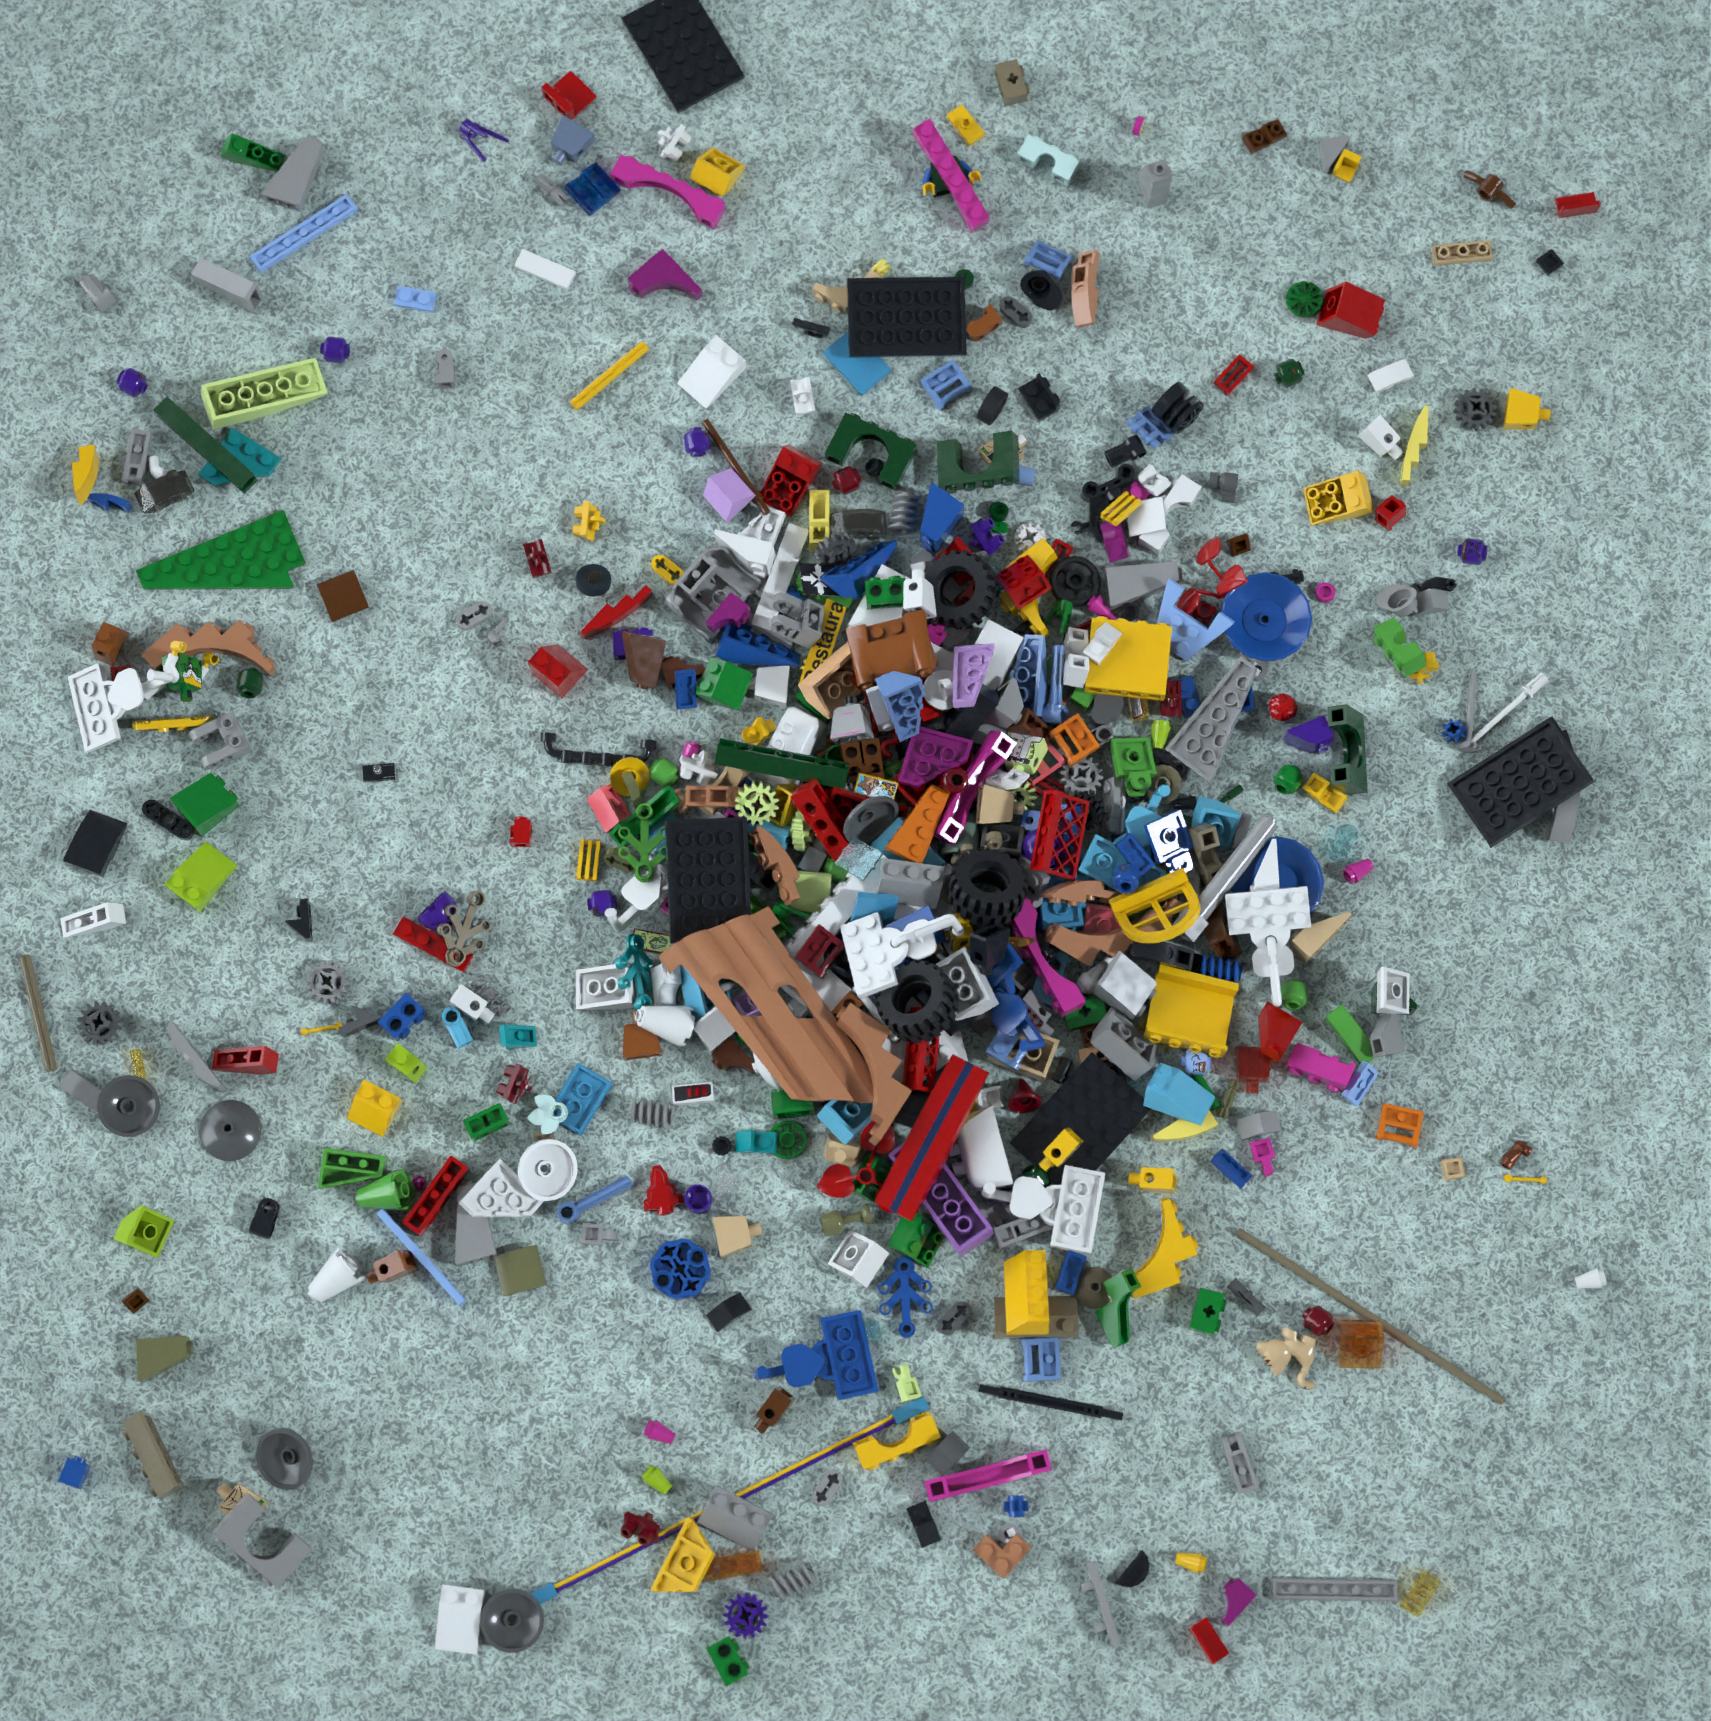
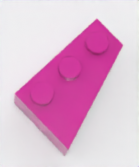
(1320, 1068)

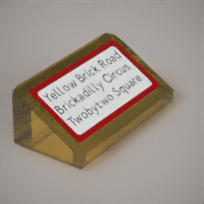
(1139, 709)

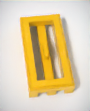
(1118, 506)
(590, 843)

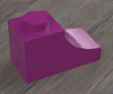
(1115, 542)
(730, 612)
(1238, 1598)

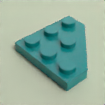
(248, 452)

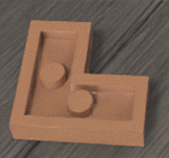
(1001, 1558)

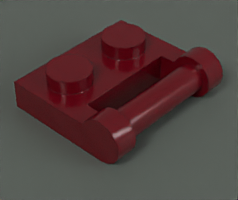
(815, 947)

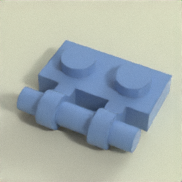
(1156, 428)

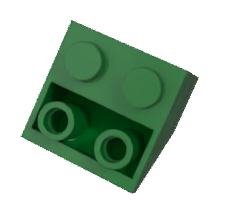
(916, 1239)

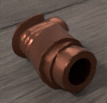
(1512, 1155)

